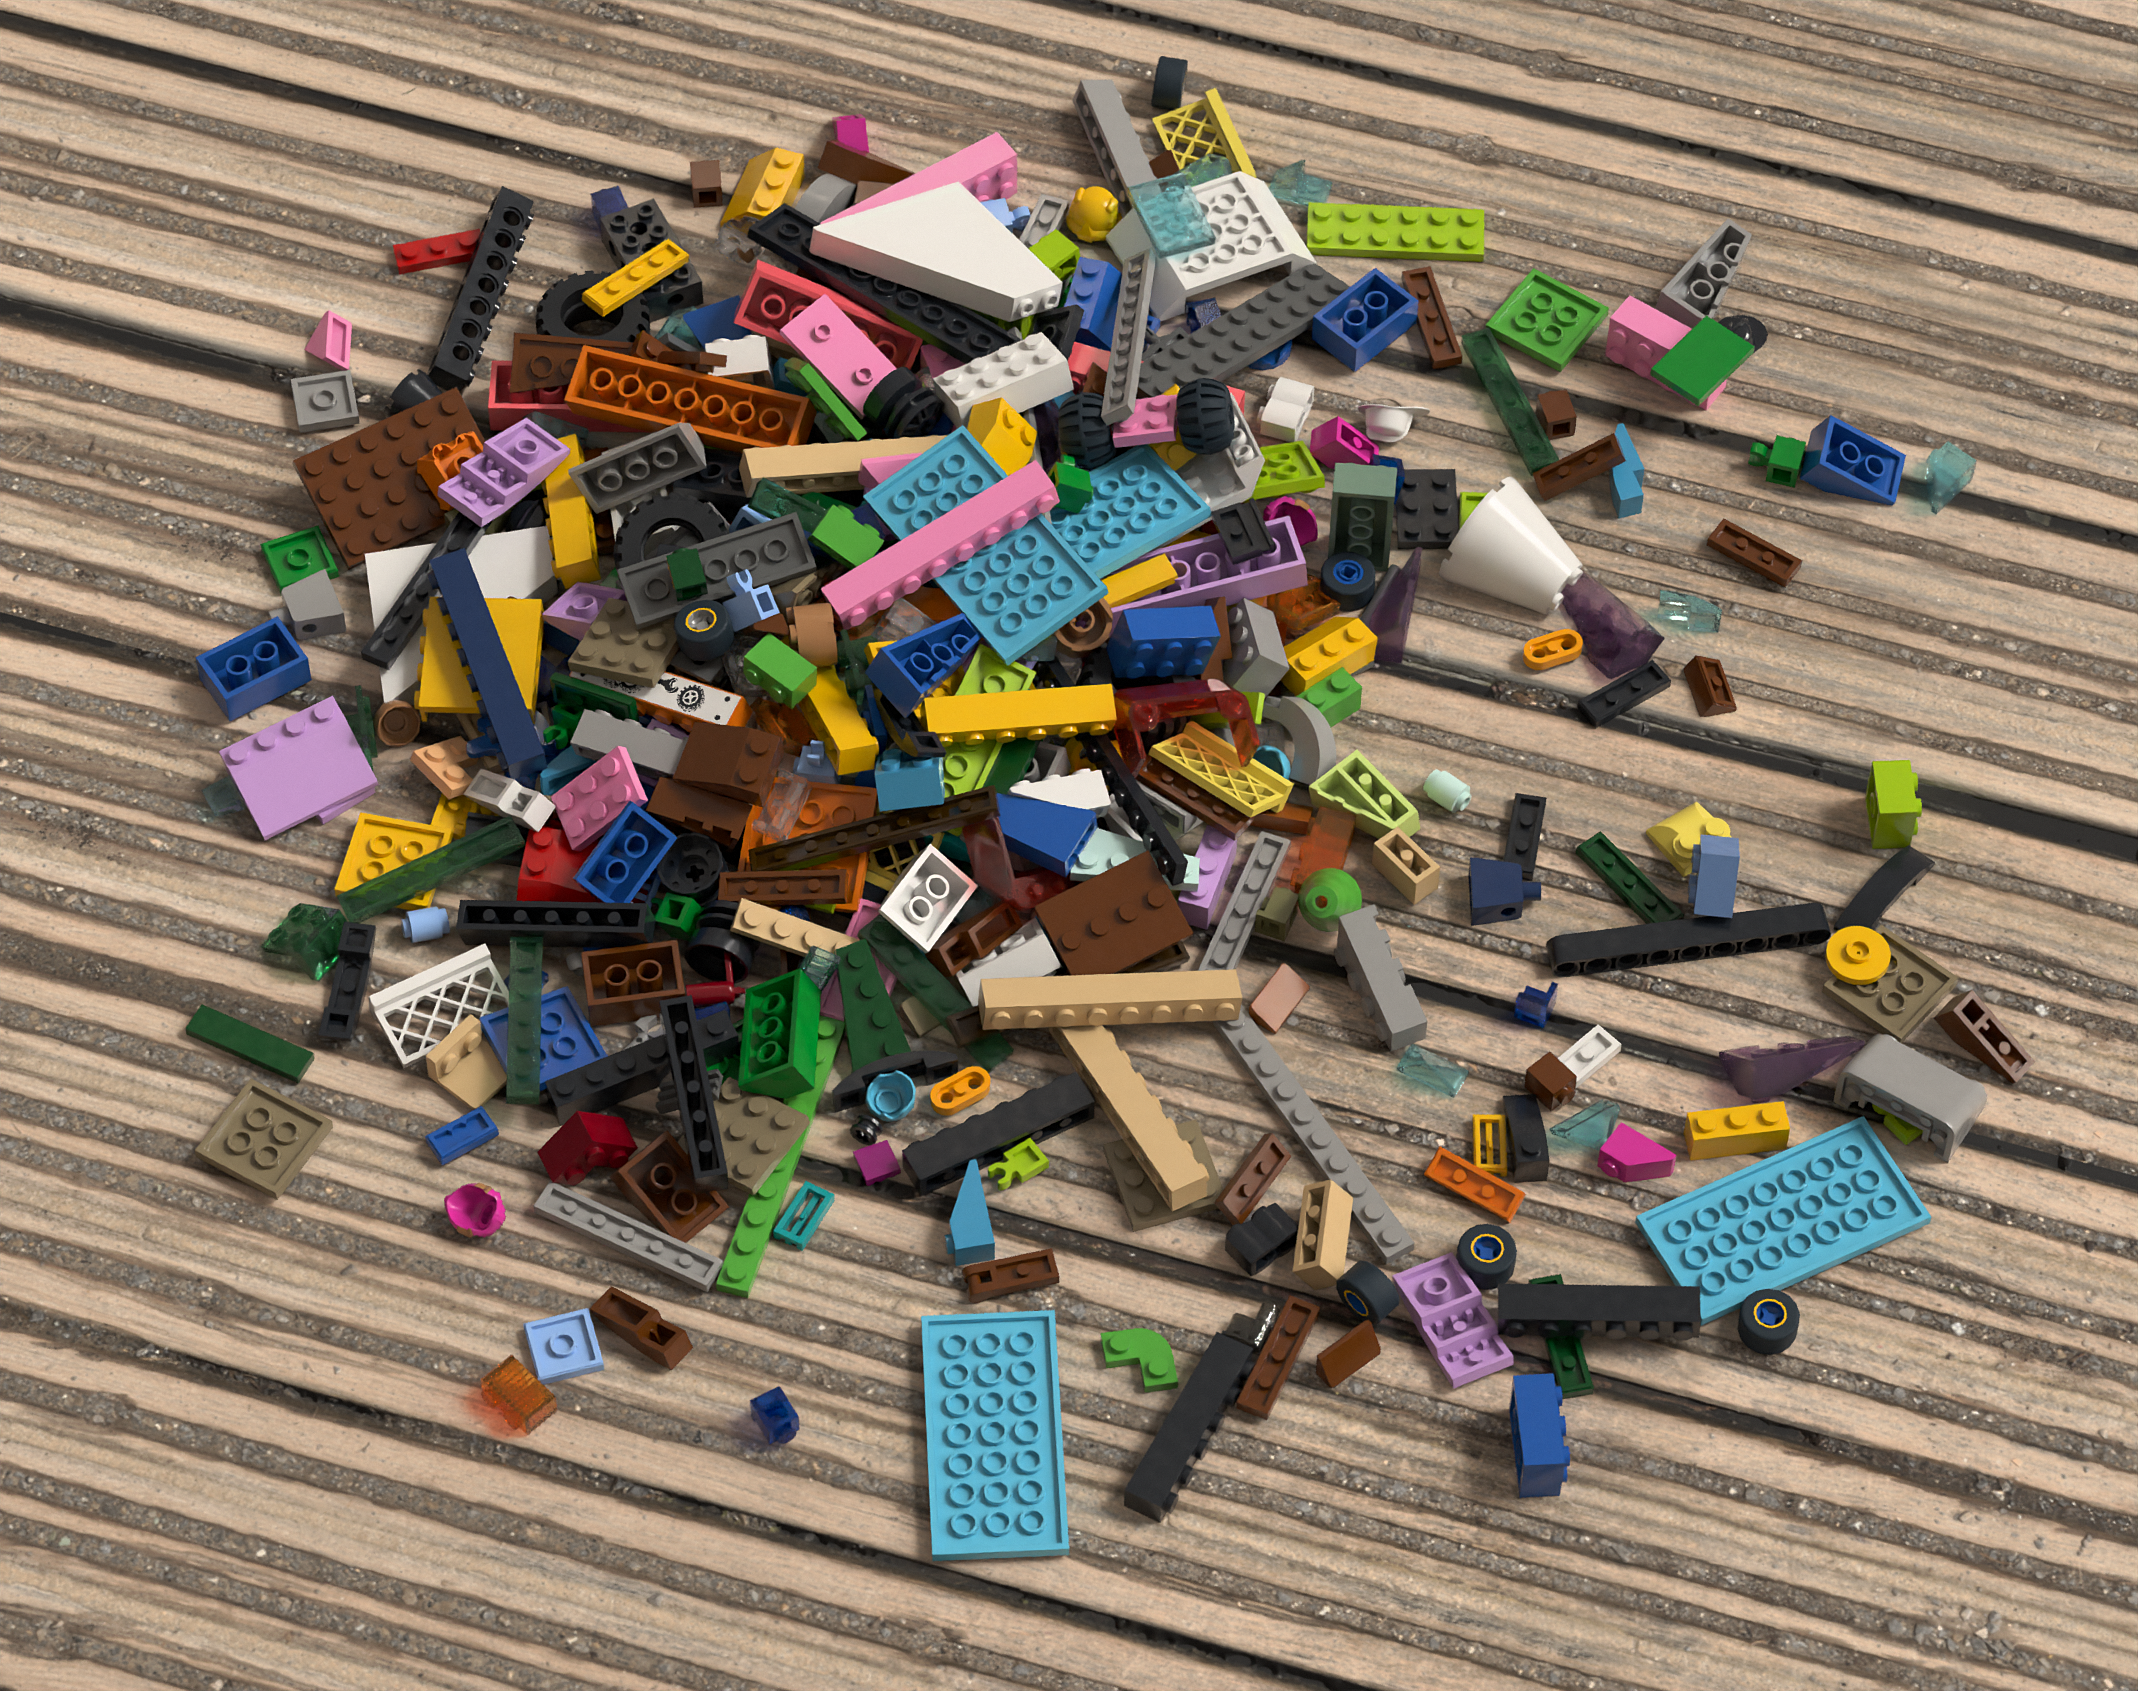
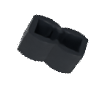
(1262, 1239)

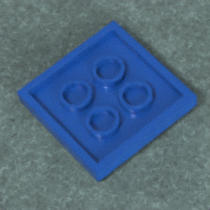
(565, 1036)

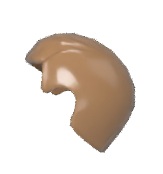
(396, 723)

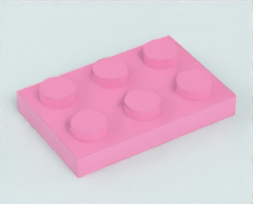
(597, 798)

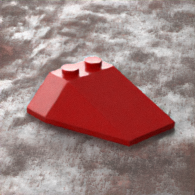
(551, 865)

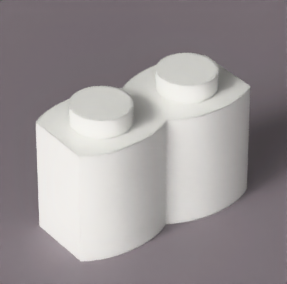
(1286, 409)

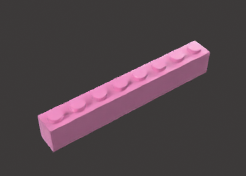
(940, 545)

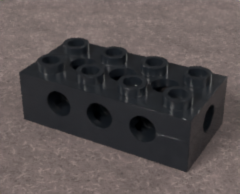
(643, 226)
(717, 483)

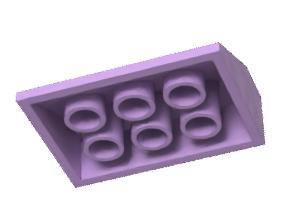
(298, 767)

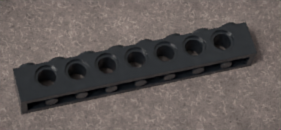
(480, 289)

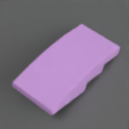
(503, 472)
(579, 608)
(1452, 1320)

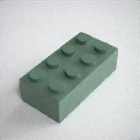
(1363, 511)

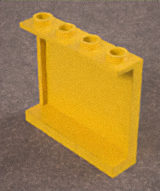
(441, 674)

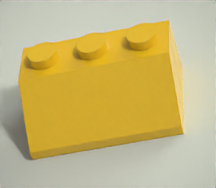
(766, 184)
(1327, 648)

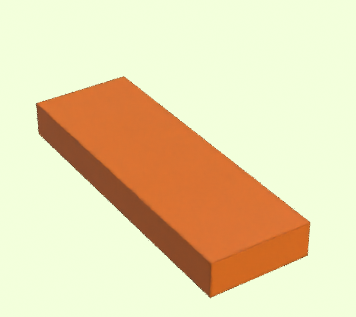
(1474, 1184)

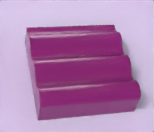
(876, 1162)

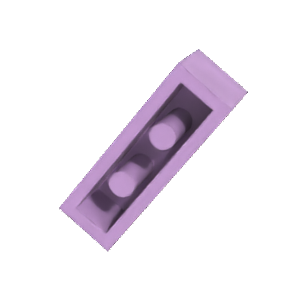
(1216, 859)

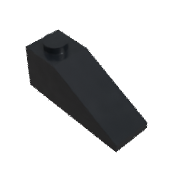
(1526, 1138)

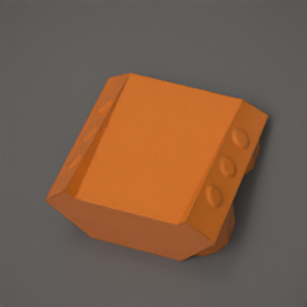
(445, 462)

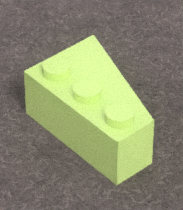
(1362, 790)

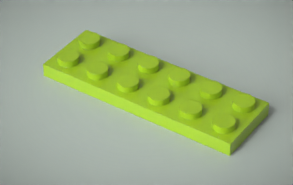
(1395, 232)
(969, 765)

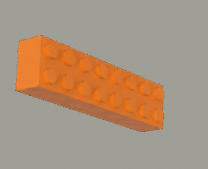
(660, 395)

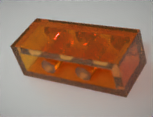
(1327, 847)

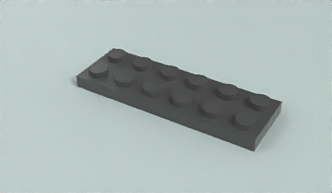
(769, 550)

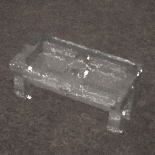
(783, 806)

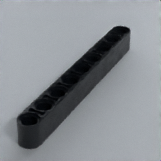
(1688, 940)

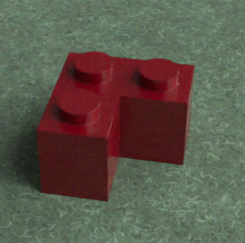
(586, 1142)

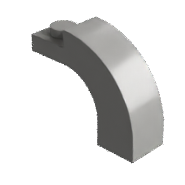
(827, 197)
(1310, 733)

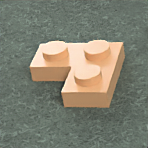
(444, 765)

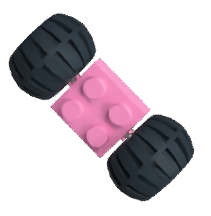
(1199, 410)

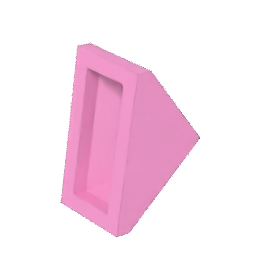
(332, 341)
(876, 470)

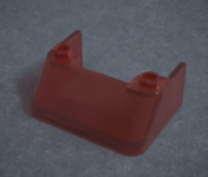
(1142, 707)
(995, 873)

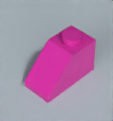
(851, 131)
(1341, 443)
(1634, 1156)

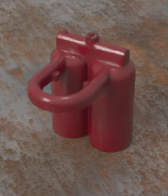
(716, 992)

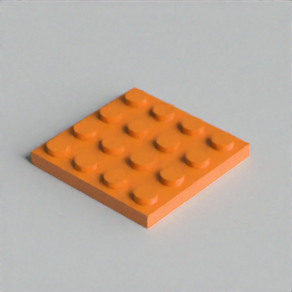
(825, 808)

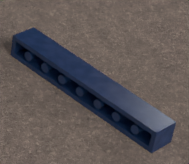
(487, 663)

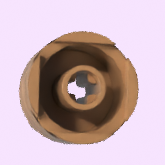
(813, 633)
(1079, 641)

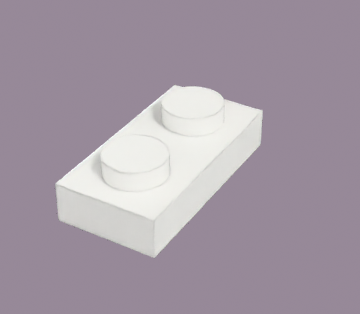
(1590, 1053)

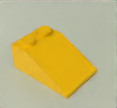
(1002, 434)

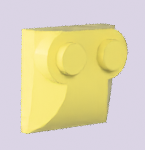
(1682, 830)

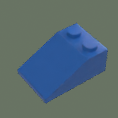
(1852, 463)

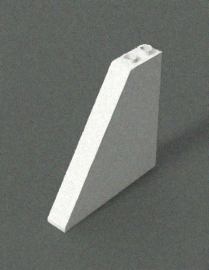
(944, 248)
(504, 566)

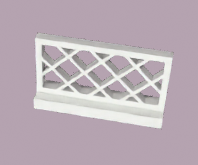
(425, 986)

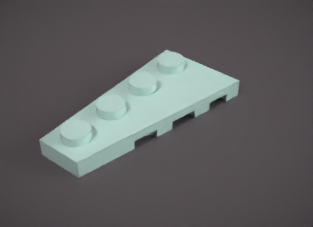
(1111, 849)

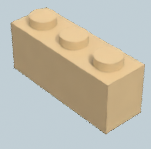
(1322, 1234)

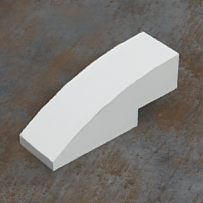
(509, 798)

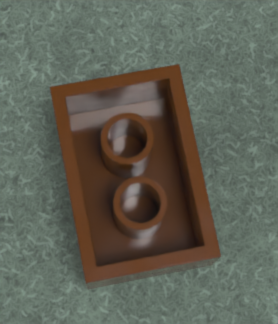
(631, 981)

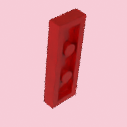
(435, 251)

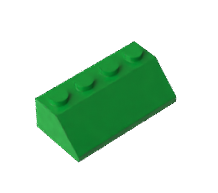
(780, 1036)

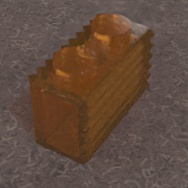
(518, 1395)

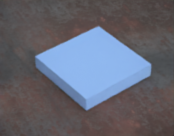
(563, 1346)

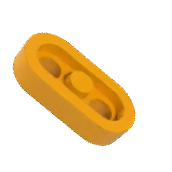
(1551, 649)
(958, 1090)

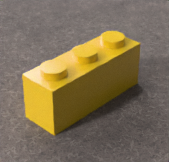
(1736, 1130)

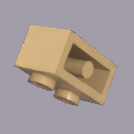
(1406, 865)

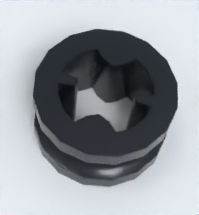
(866, 1129)

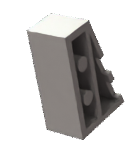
(1256, 649)

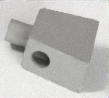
(311, 607)

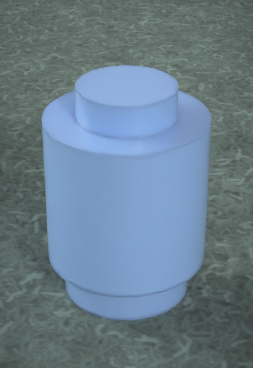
(425, 924)

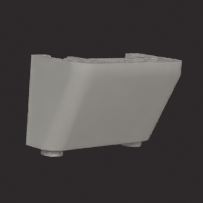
(1914, 1091)

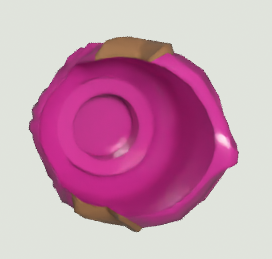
(1300, 515)
(475, 1210)

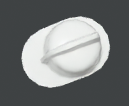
(1389, 422)

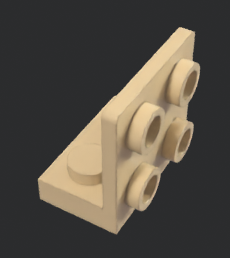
(466, 1065)

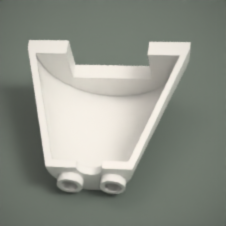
(1512, 552)

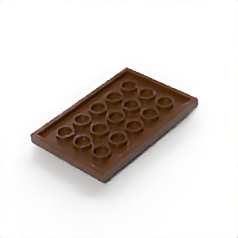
(370, 480)

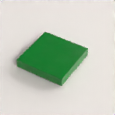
(298, 557)

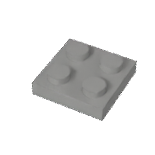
(325, 401)

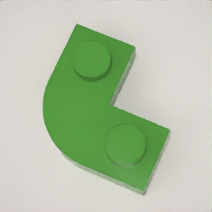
(1142, 1348)

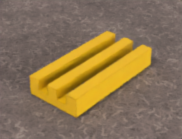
(1490, 1167)

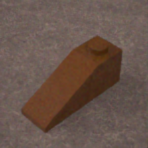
(1983, 1036)

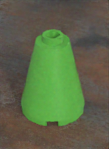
(1341, 893)

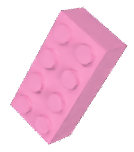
(1642, 337)

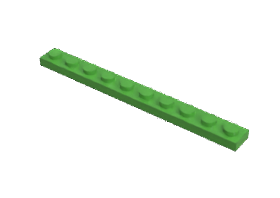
(764, 1207)

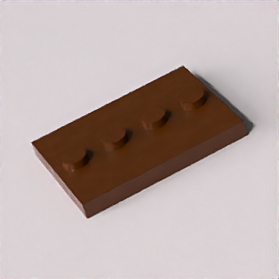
(1114, 919)

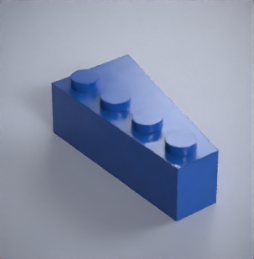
(922, 662)

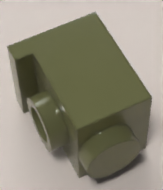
(1277, 914)

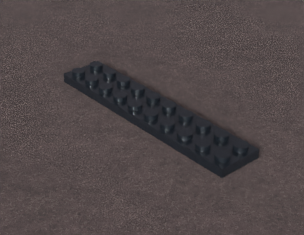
(931, 318)

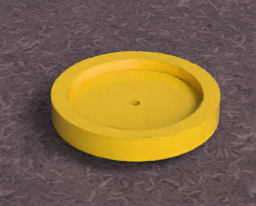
(1858, 955)

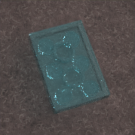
(1171, 215)

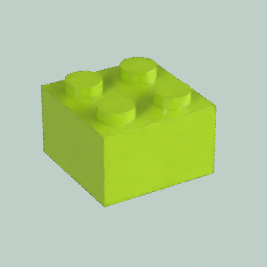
(1892, 804)

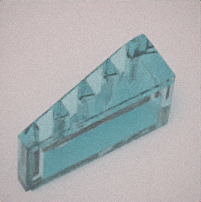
(819, 965)

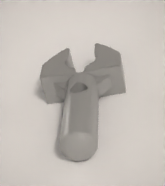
(642, 1027)

